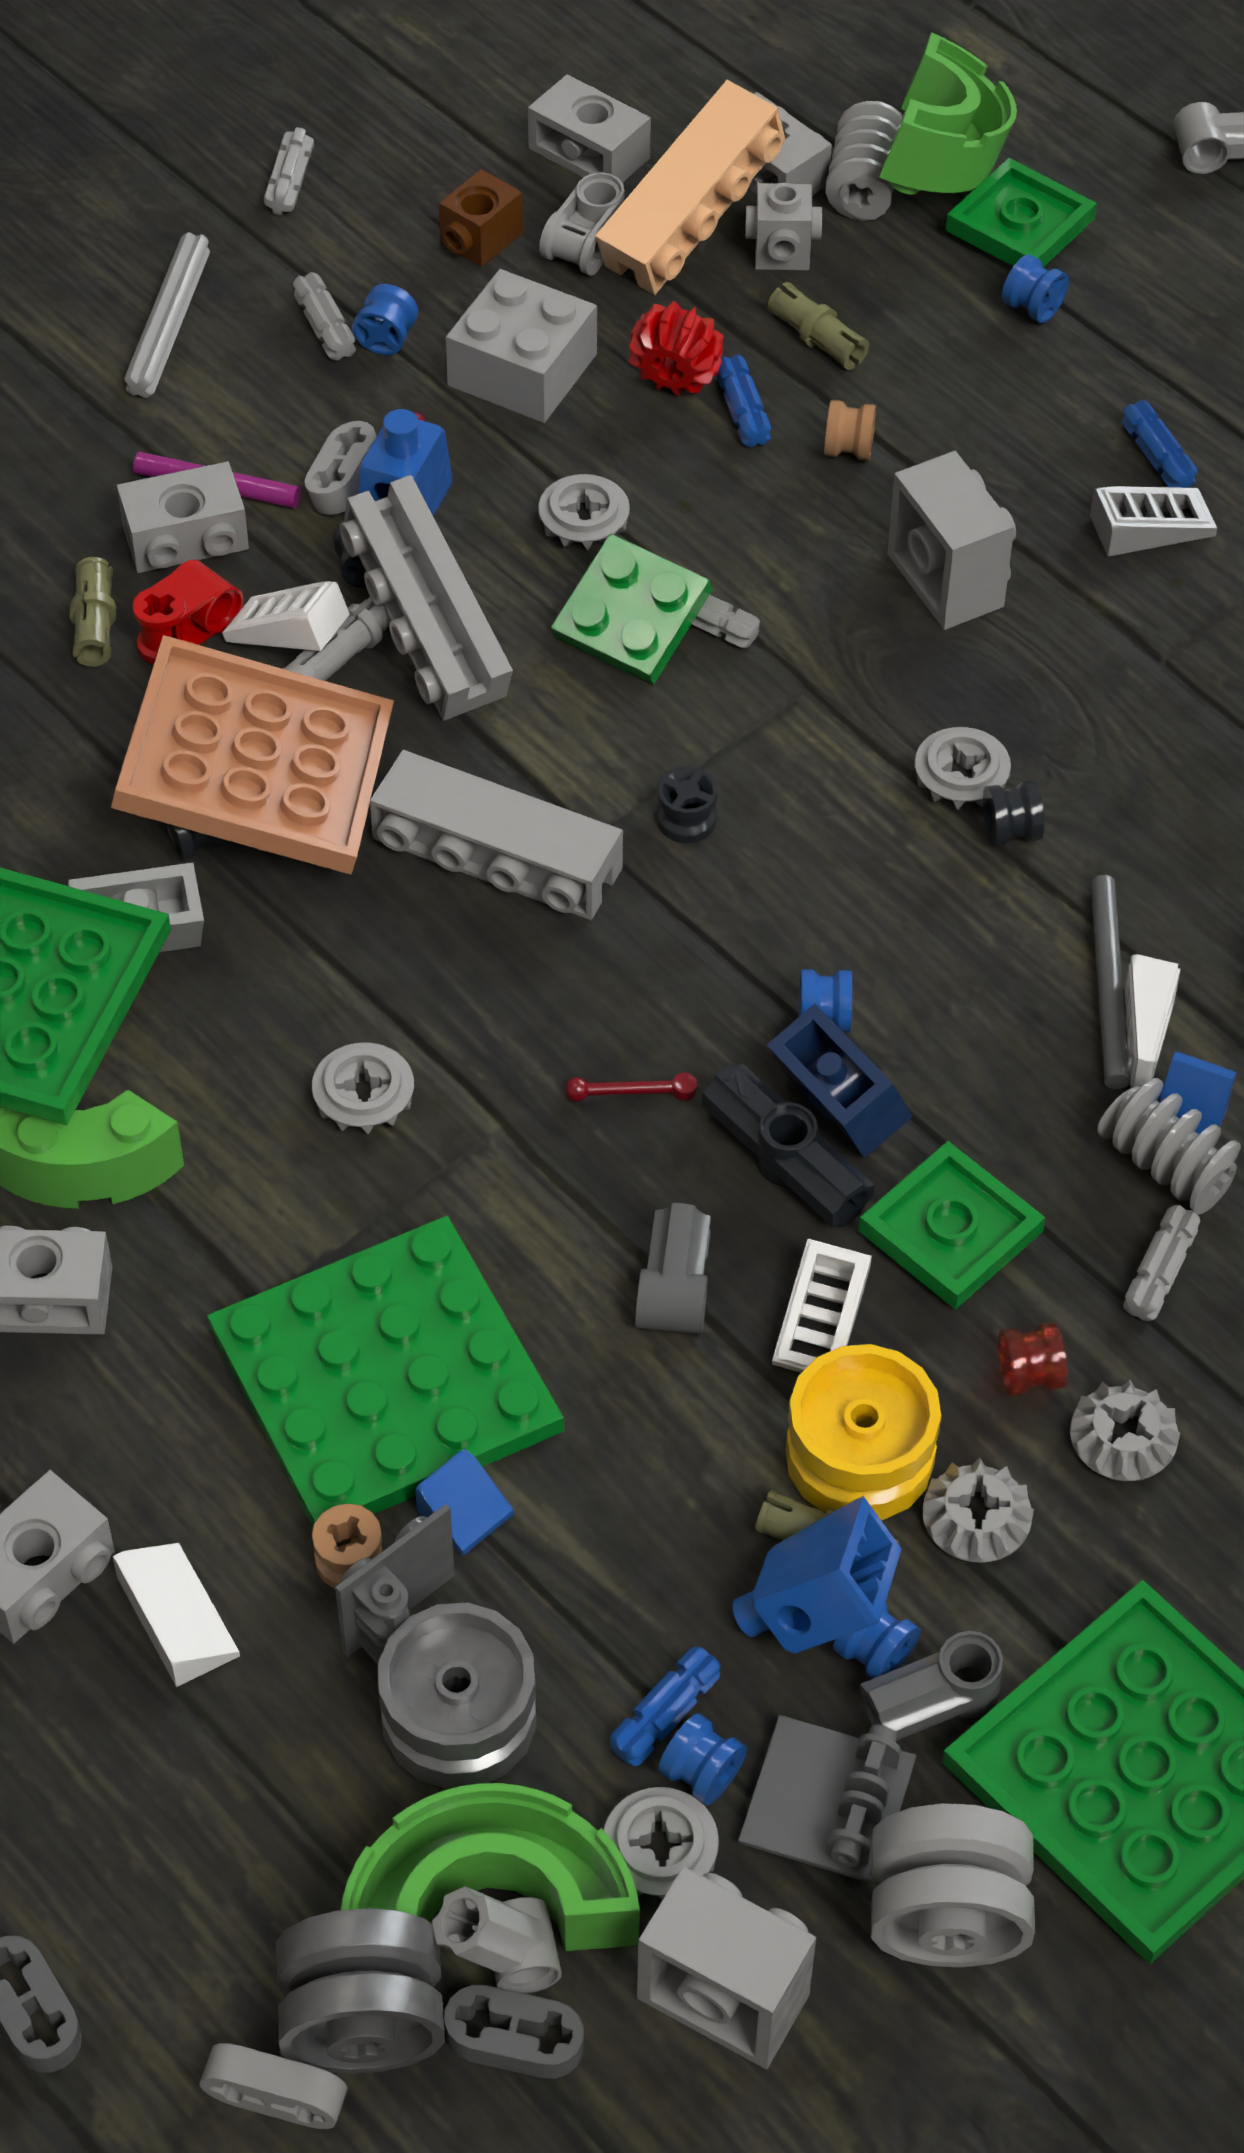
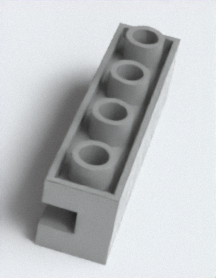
(426, 599)
(496, 834)

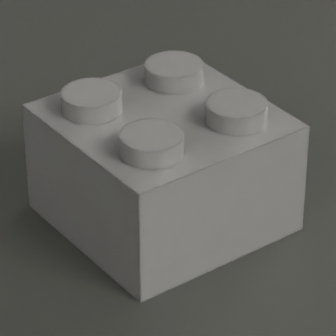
(521, 345)
(950, 539)
(725, 1965)

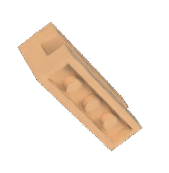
(691, 187)

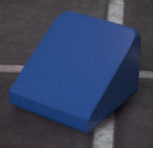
(1201, 1088)
(472, 1497)

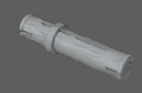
(359, 631)

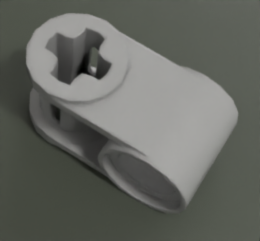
(573, 227)

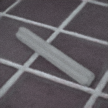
(167, 315)

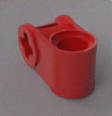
(186, 605)

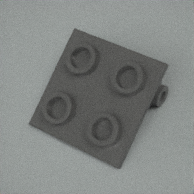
(380, 1591)
(826, 1795)

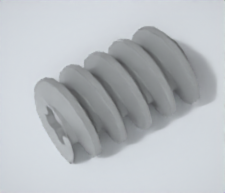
(857, 160)
(1171, 1144)

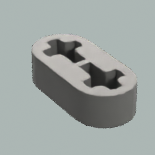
(43, 1995)
(519, 2015)

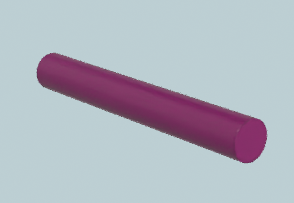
(248, 486)

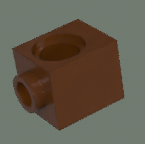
(481, 218)

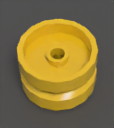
(864, 1428)

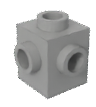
(783, 214)

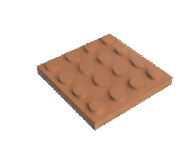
(254, 755)

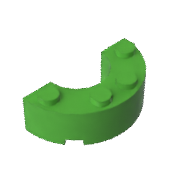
(949, 124)
(99, 1155)
(501, 1841)

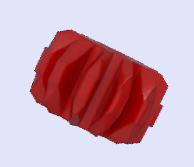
(676, 348)

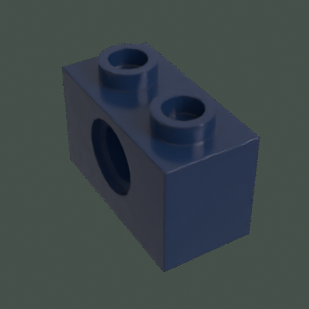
(840, 1080)

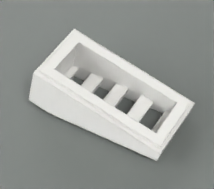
(290, 618)
(1148, 1007)
(831, 1262)

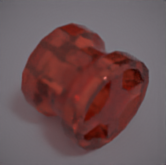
(1032, 1359)

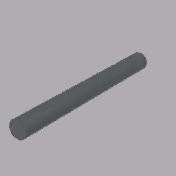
(1110, 982)

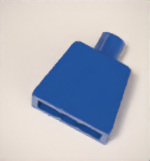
(405, 449)
(823, 1580)

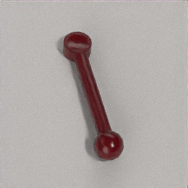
(682, 1087)

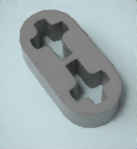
(337, 467)
(273, 2086)

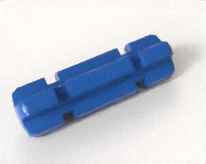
(743, 401)
(1159, 445)
(665, 1706)

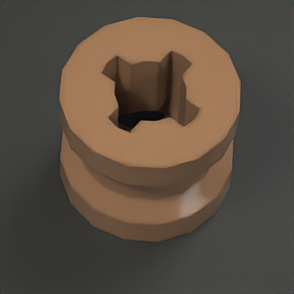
(850, 430)
(339, 1524)

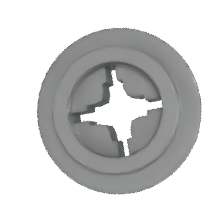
(602, 497)
(972, 750)
(388, 1078)
(1130, 1456)
(952, 1523)
(684, 1822)

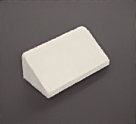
(175, 1610)

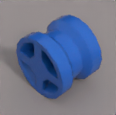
(1035, 288)
(385, 319)
(829, 993)
(881, 1646)
(702, 1759)

